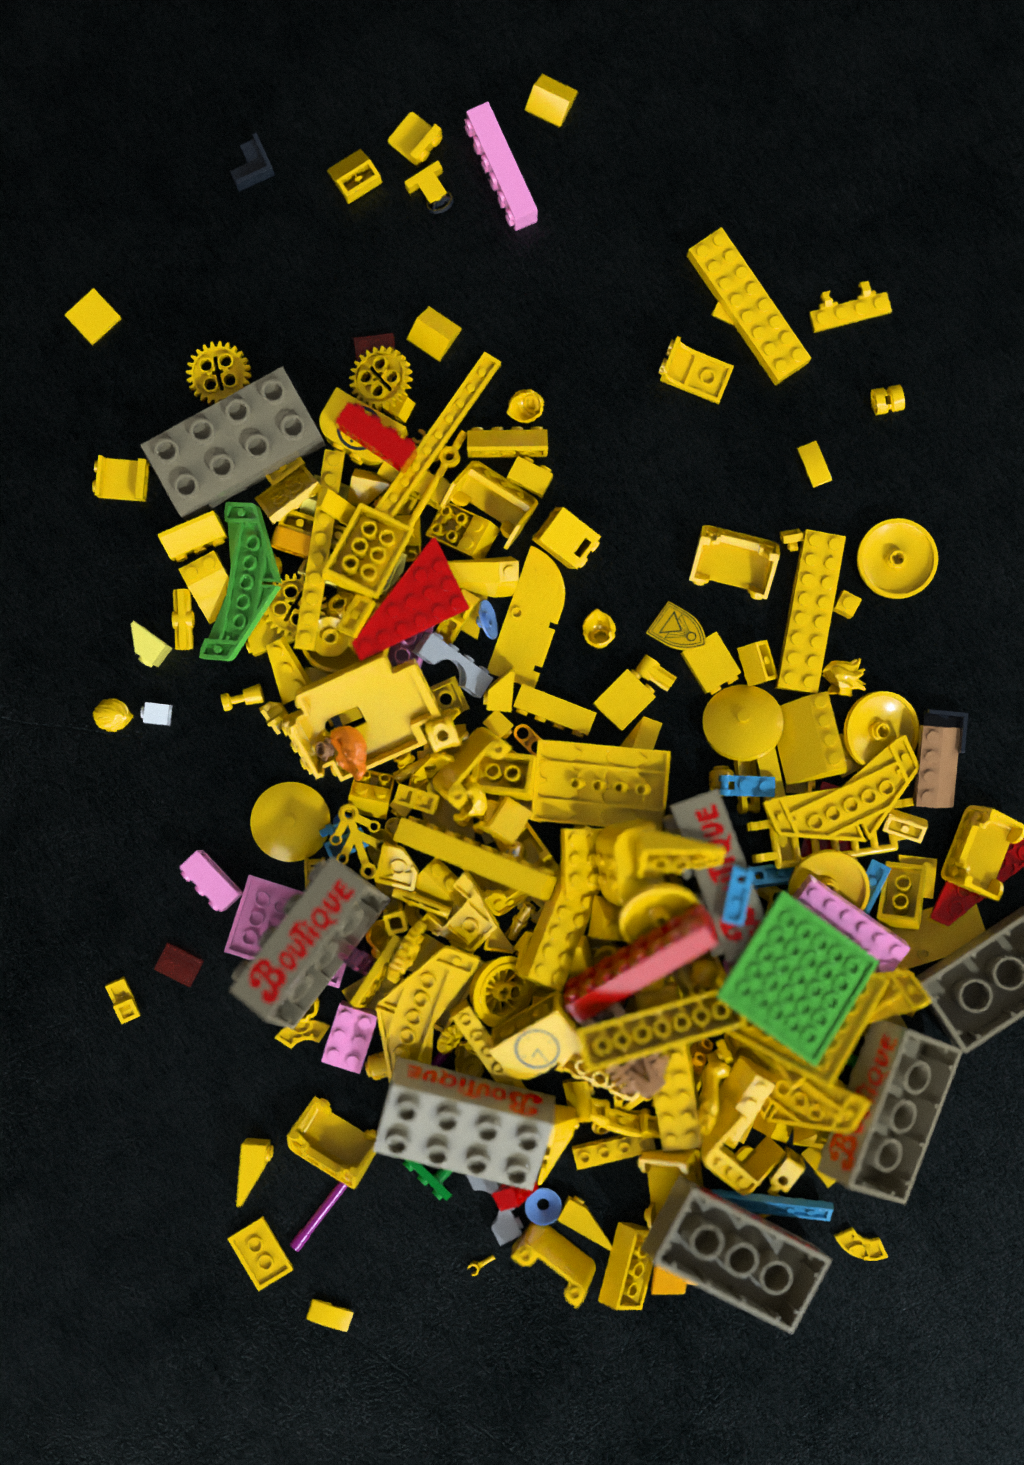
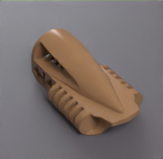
(640, 1074)

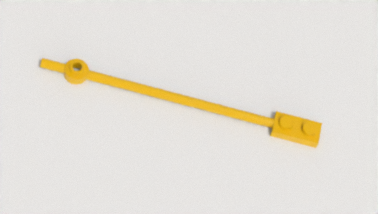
(363, 605)

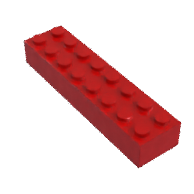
(640, 963)

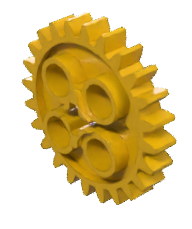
(394, 365)
(201, 378)
(281, 599)
(407, 952)

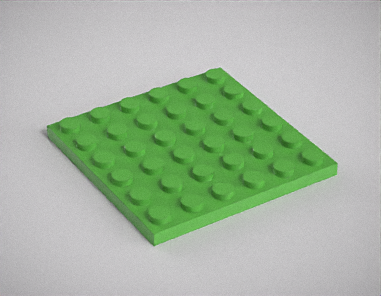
(797, 978)

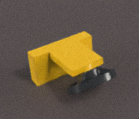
(431, 188)

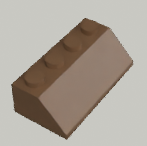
(937, 766)

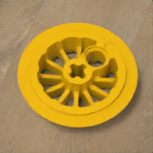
(499, 990)

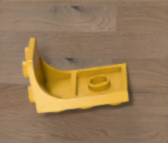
(695, 371)

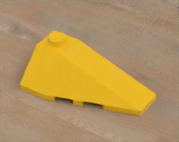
(564, 1124)

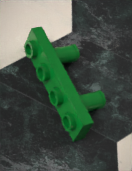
(434, 1180)

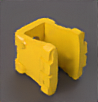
(445, 722)

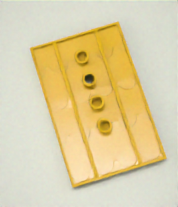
(584, 781)

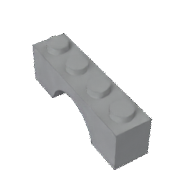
(471, 677)
(505, 1225)

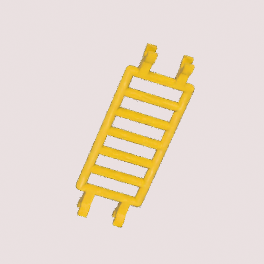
(854, 852)

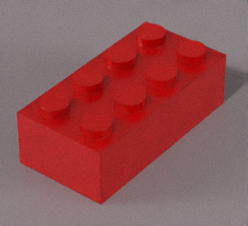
(375, 437)

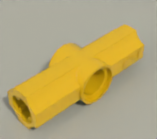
(183, 619)

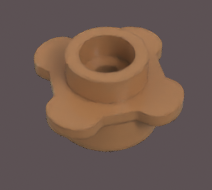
(324, 749)

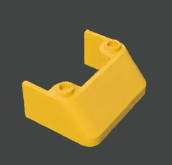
(493, 496)
(745, 1167)

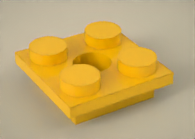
(450, 687)

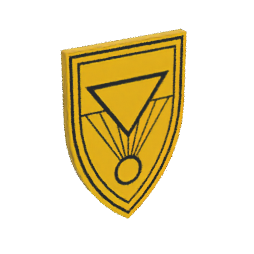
(677, 629)

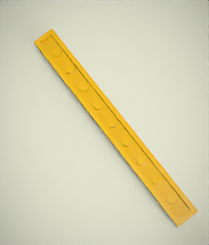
(439, 434)
(318, 556)

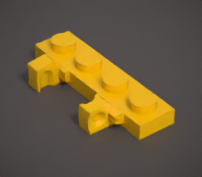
(835, 314)

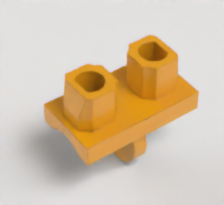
(698, 1054)

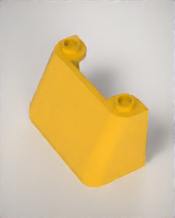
(735, 560)
(450, 776)
(980, 850)
(502, 897)
(332, 1143)
(663, 1172)
(559, 1254)

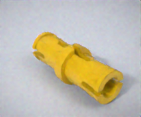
(520, 921)

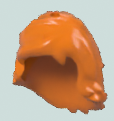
(351, 750)

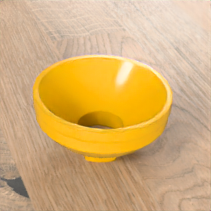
(346, 596)

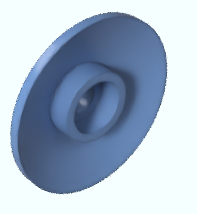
(487, 619)

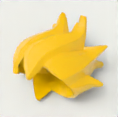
(844, 677)

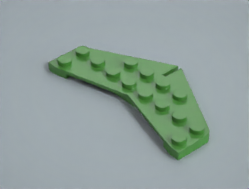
(247, 590)

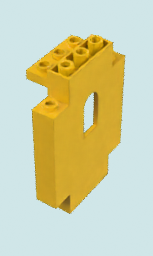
(390, 699)

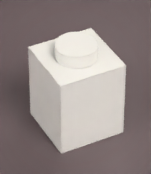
(156, 713)

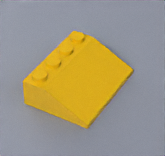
(367, 552)
(810, 740)

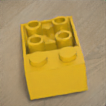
(463, 531)

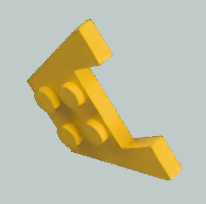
(470, 924)

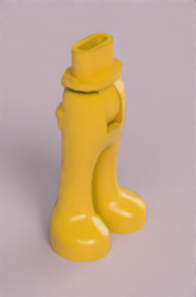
(711, 1079)

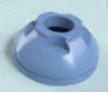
(547, 1216)

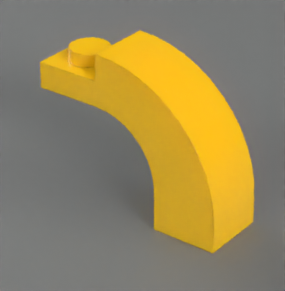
(394, 913)

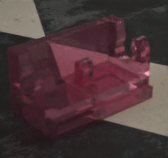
(359, 961)

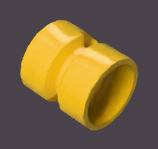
(894, 396)

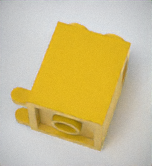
(563, 535)

